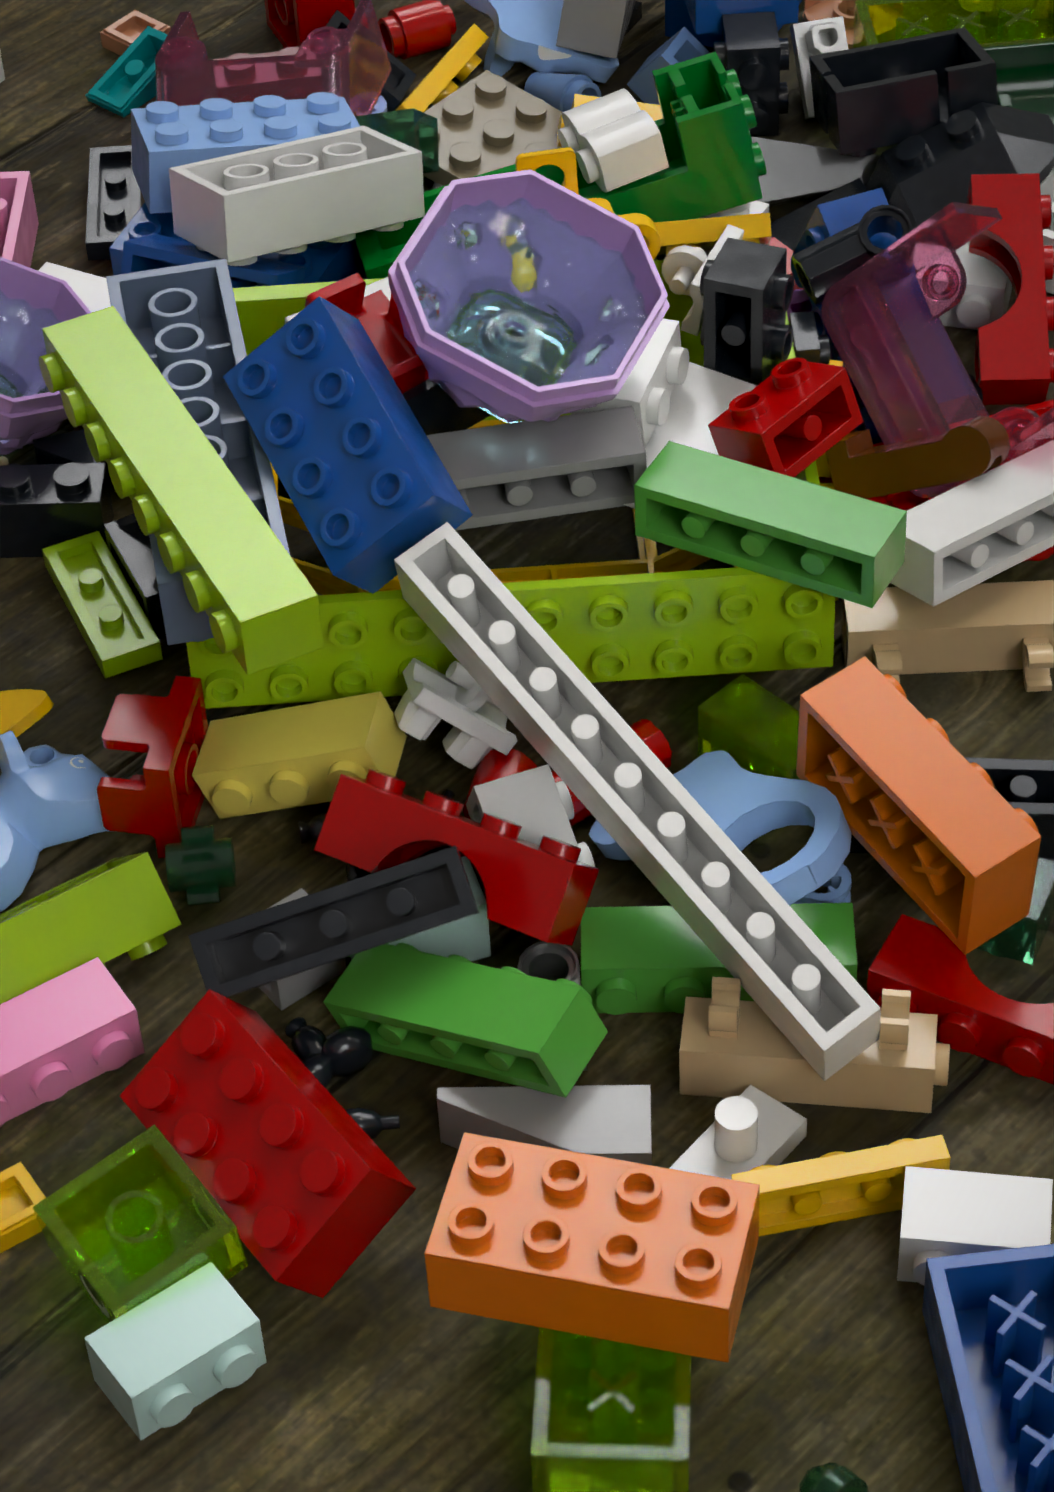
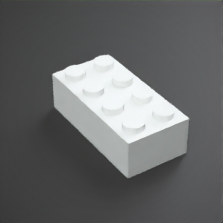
(297, 194)

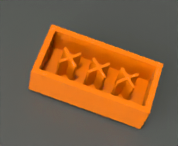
(918, 804)
(594, 1246)

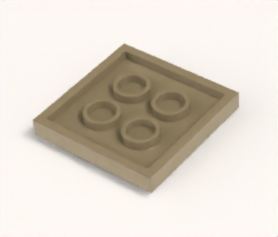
(489, 126)

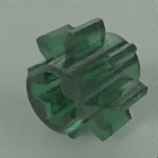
(200, 865)

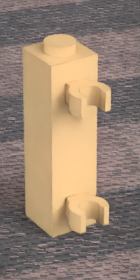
(974, 631)
(736, 1045)

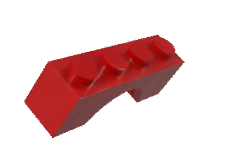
(1014, 351)
(525, 884)
(969, 1013)

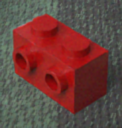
(788, 417)

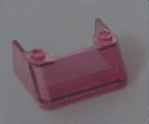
(330, 60)
(898, 349)

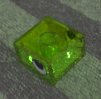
(137, 1226)

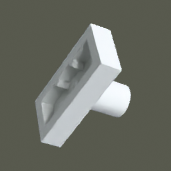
(745, 1134)

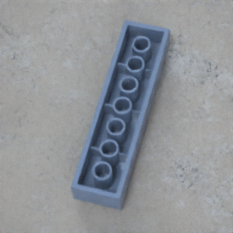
(194, 338)

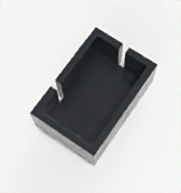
(898, 88)

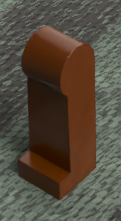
(919, 462)

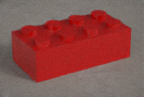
(268, 1144)

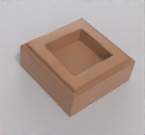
(126, 30)

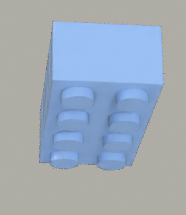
(180, 135)

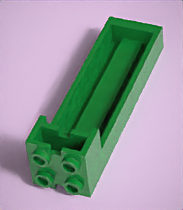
(706, 151)

